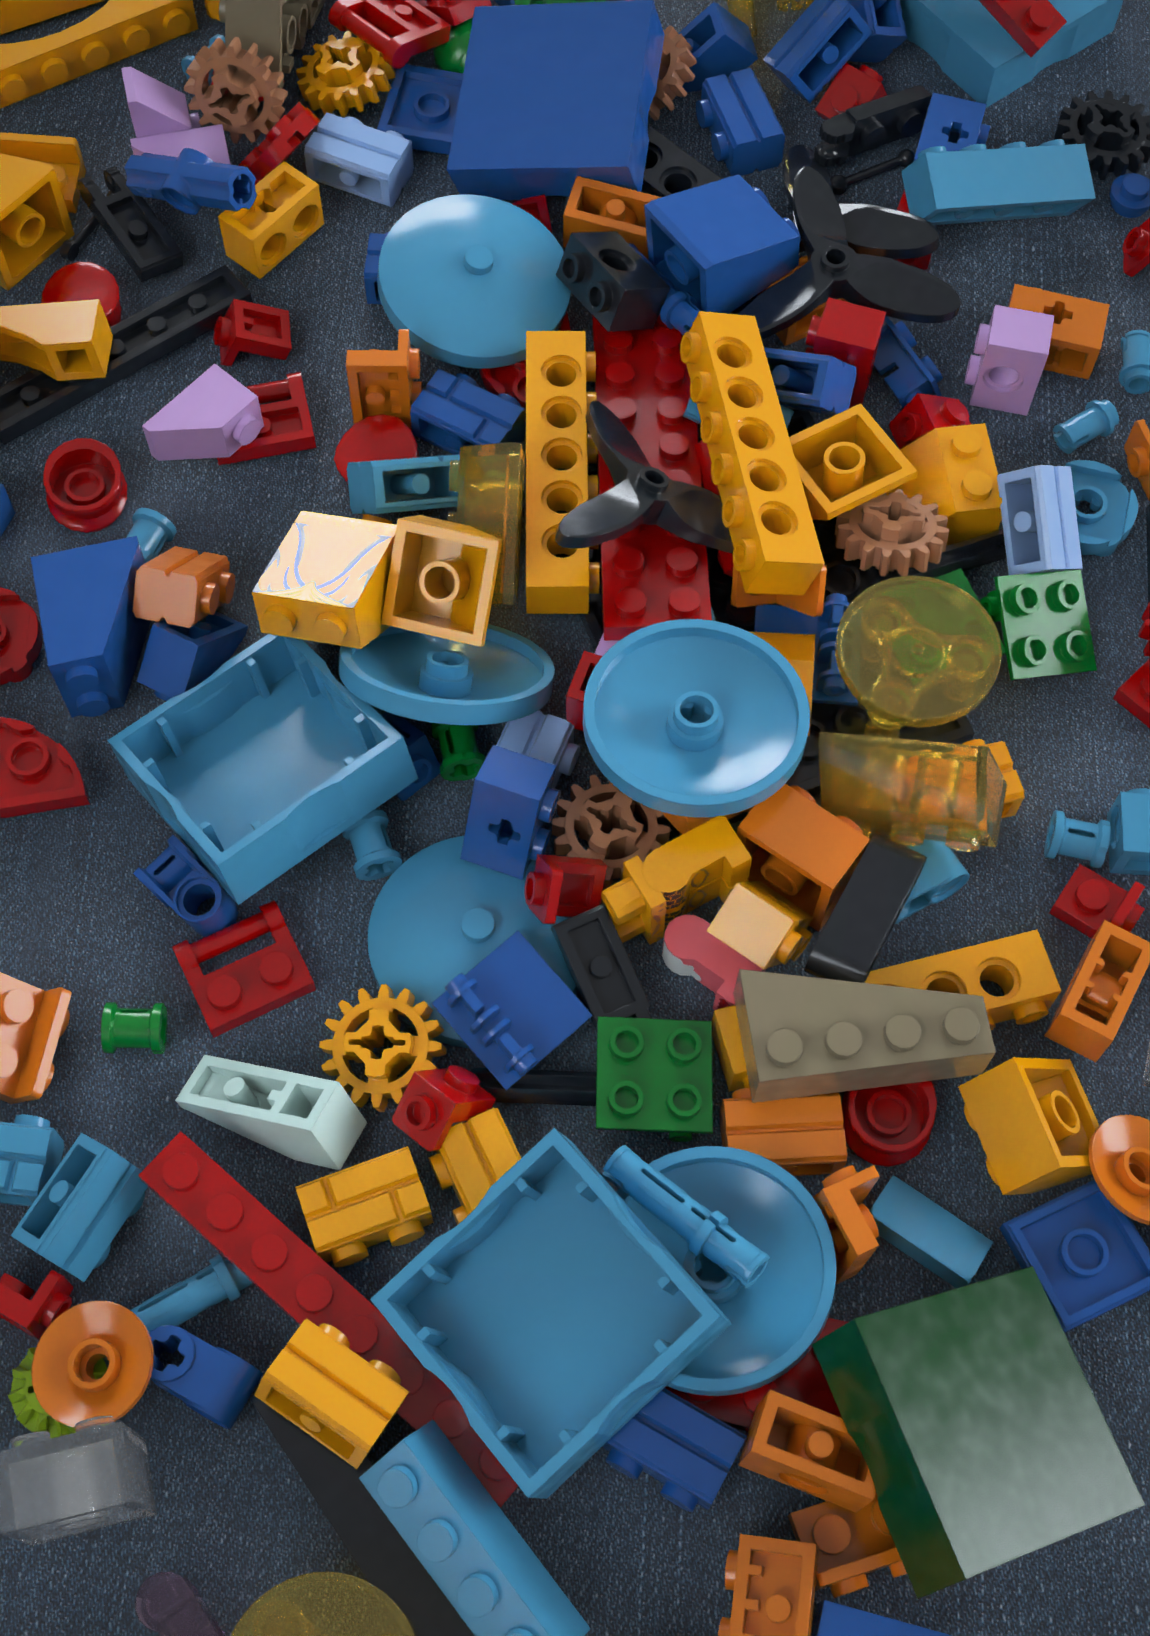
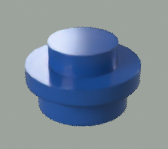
(1130, 195)

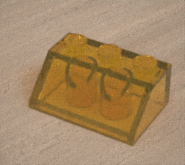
(491, 500)
(913, 789)

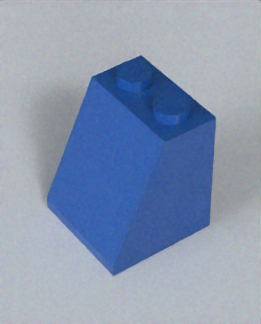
(720, 242)
(91, 622)

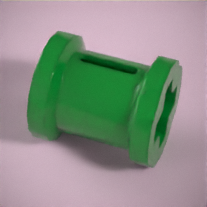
(458, 751)
(134, 1028)

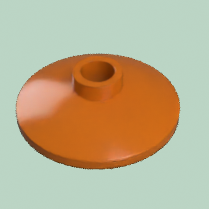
(1122, 1164)
(71, 1349)

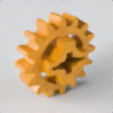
(343, 75)
(381, 1024)

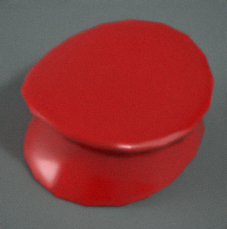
(85, 282)
(375, 439)
(84, 485)
(889, 1121)

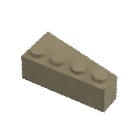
(272, 25)
(849, 1036)

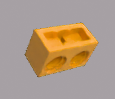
(276, 224)

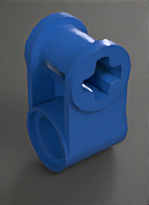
(184, 884)
(207, 1379)

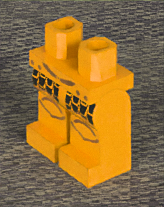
(677, 879)

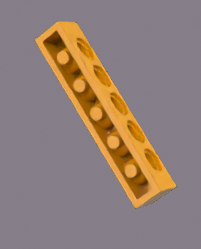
(558, 398)
(751, 455)
(1013, 962)

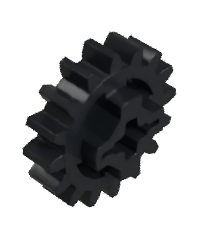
(1111, 130)

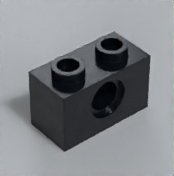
(612, 281)

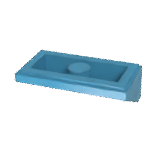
(929, 1233)

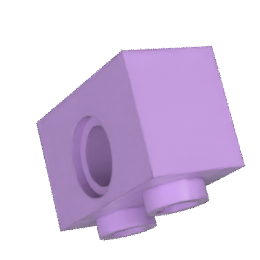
(1010, 359)

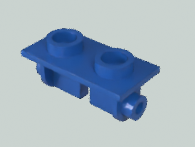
(913, 374)

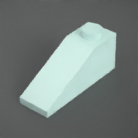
(277, 1108)

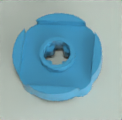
(1107, 496)

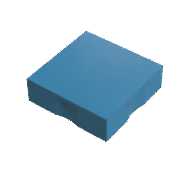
(984, 56)
(263, 762)
(550, 1314)

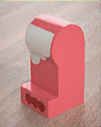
(697, 953)

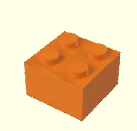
(802, 850)

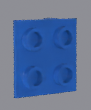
(827, 680)
(511, 1010)

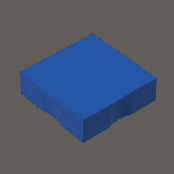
(555, 97)

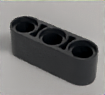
(866, 911)

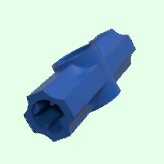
(191, 181)

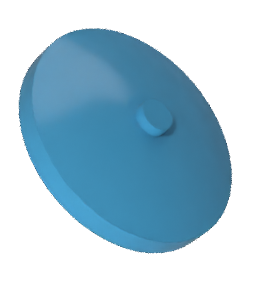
(471, 279)
(450, 679)
(695, 718)
(444, 919)
(792, 1297)

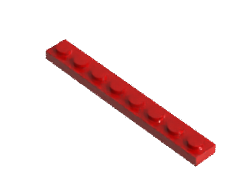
(311, 1290)

